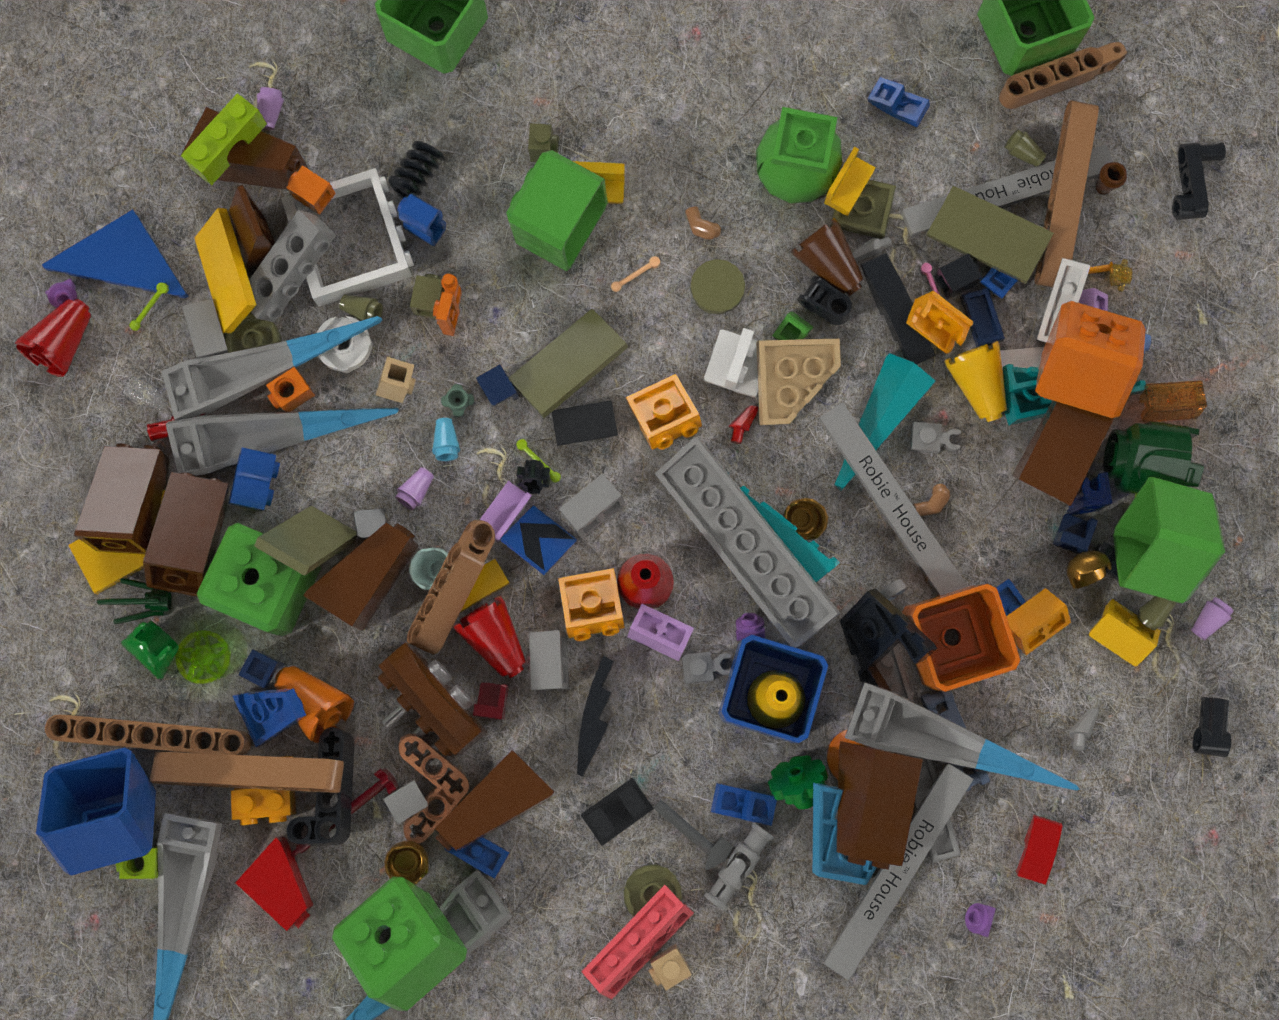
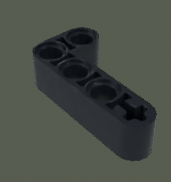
(324, 814)

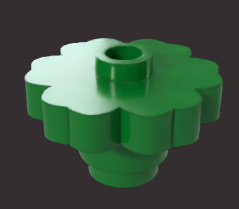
(795, 780)

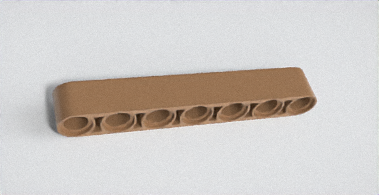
(1067, 188)
(134, 735)
(247, 772)

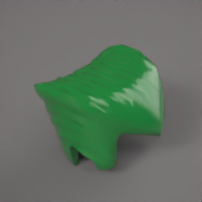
(151, 647)

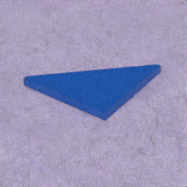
(119, 256)

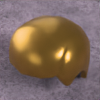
(808, 517)
(1087, 568)
(408, 861)

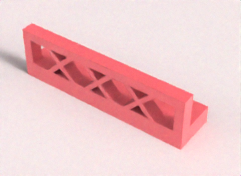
(637, 942)

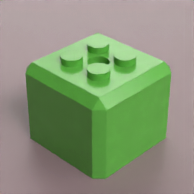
(1055, 24)
(408, 28)
(557, 209)
(1168, 540)
(268, 604)
(414, 958)

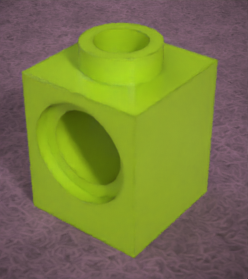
(128, 870)

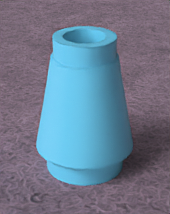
(445, 440)

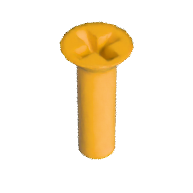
(1103, 268)

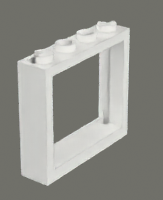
(373, 279)

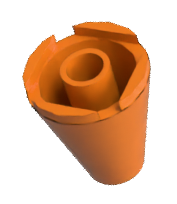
(320, 700)

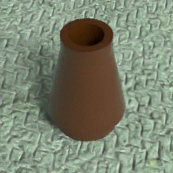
(1111, 177)

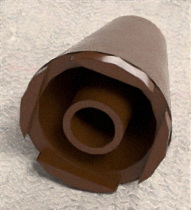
(831, 258)

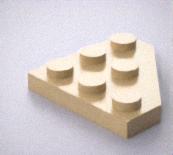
(792, 375)

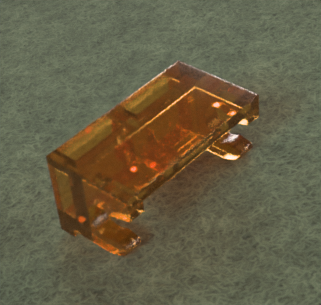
(1173, 401)

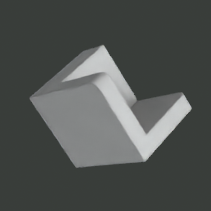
(405, 801)

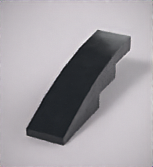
(895, 305)
(592, 727)

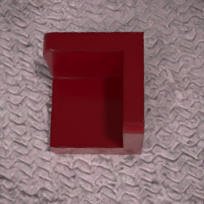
(491, 701)

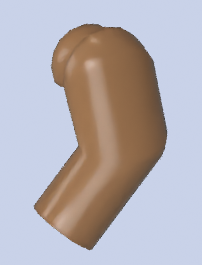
(700, 227)
(937, 502)

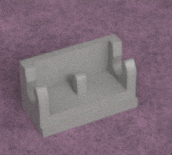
(205, 329)
(592, 506)
(549, 660)

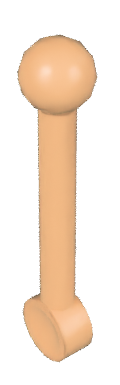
(654, 262)

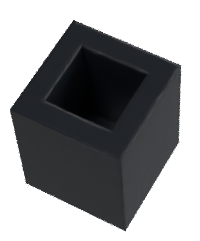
(958, 276)

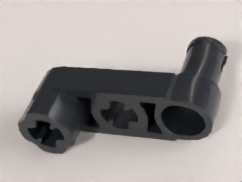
(1194, 200)

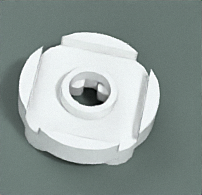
(352, 357)

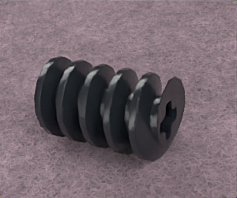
(415, 168)

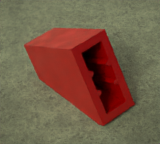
(278, 885)

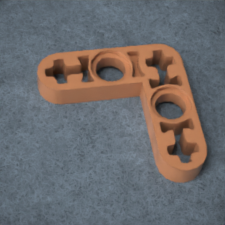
(440, 791)

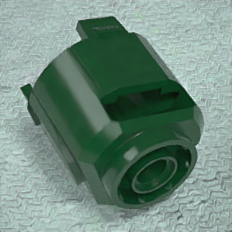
(1151, 451)

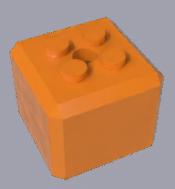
(1091, 359)
(984, 639)

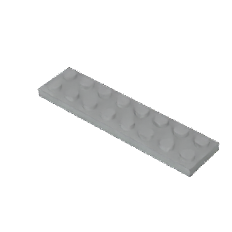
(747, 543)

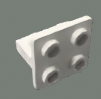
(734, 363)

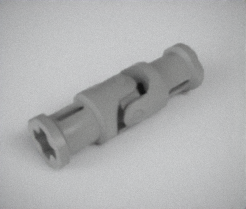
(732, 876)

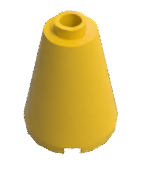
(981, 380)
(766, 707)

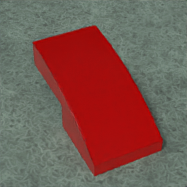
(1040, 849)

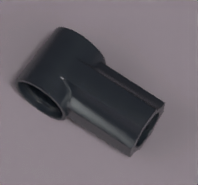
(1212, 733)

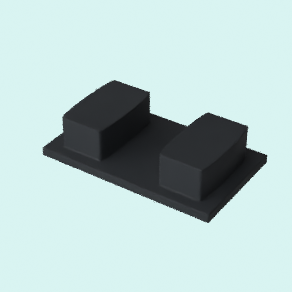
(584, 423)
(617, 811)

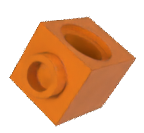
(310, 189)
(301, 393)

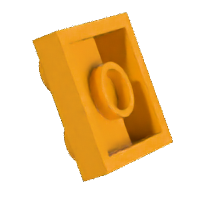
(664, 412)
(591, 604)
(252, 804)

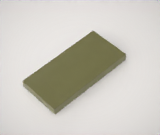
(990, 234)
(568, 363)
(306, 540)

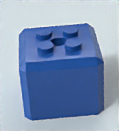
(757, 656)
(97, 811)

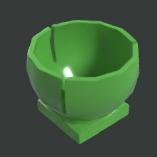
(799, 156)

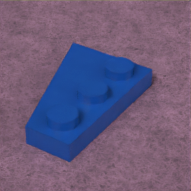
(269, 712)

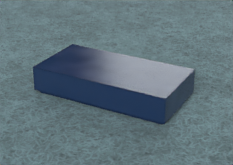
(981, 310)

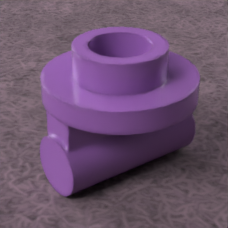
(61, 292)
(749, 625)
(979, 918)

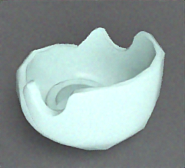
(426, 565)

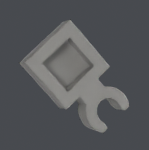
(929, 438)
(700, 667)

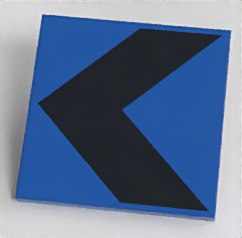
(538, 540)

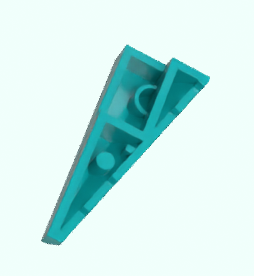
(892, 398)
(1024, 402)
(806, 552)

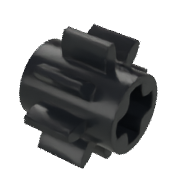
(533, 476)

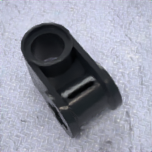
(823, 301)

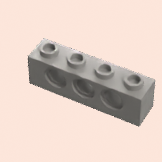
(289, 264)

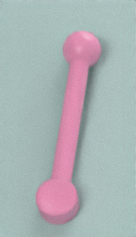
(926, 269)

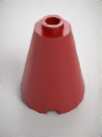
(56, 337)
(649, 592)
(493, 637)

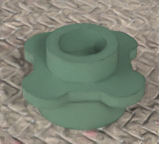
(457, 392)

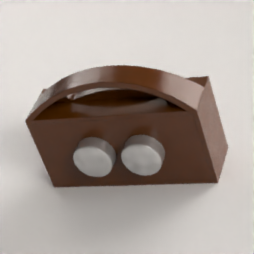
(427, 692)

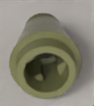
(1025, 148)
(361, 307)
(1155, 612)

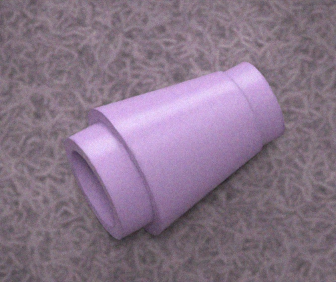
(269, 104)
(414, 489)
(1212, 618)

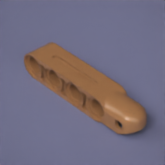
(1054, 81)
(451, 587)

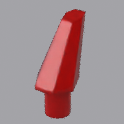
(742, 423)

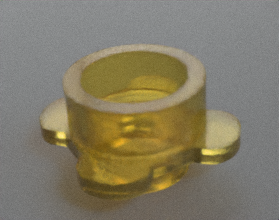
(1120, 275)

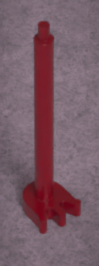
(386, 781)

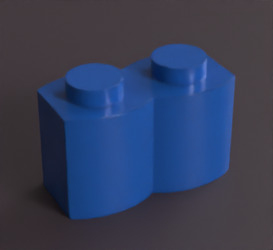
(421, 219)
(253, 479)

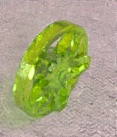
(203, 657)

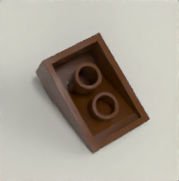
(250, 229)

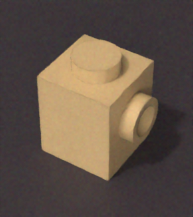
(396, 380)
(669, 967)

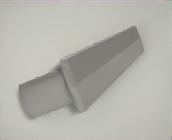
(872, 248)
(1083, 729)

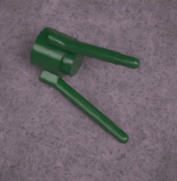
(157, 601)

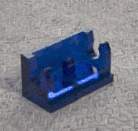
(1095, 496)

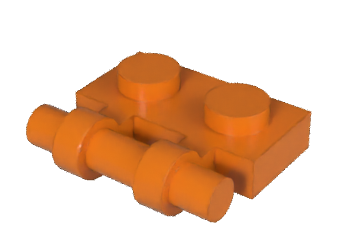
(447, 308)

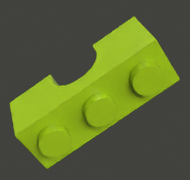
(210, 149)

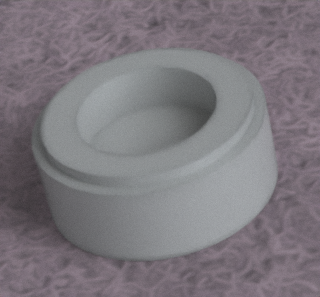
(894, 589)

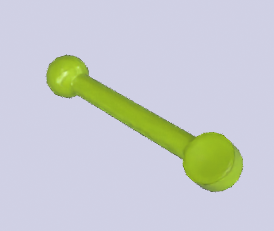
(162, 288)
(522, 445)

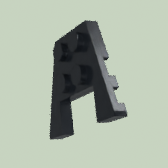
(875, 629)

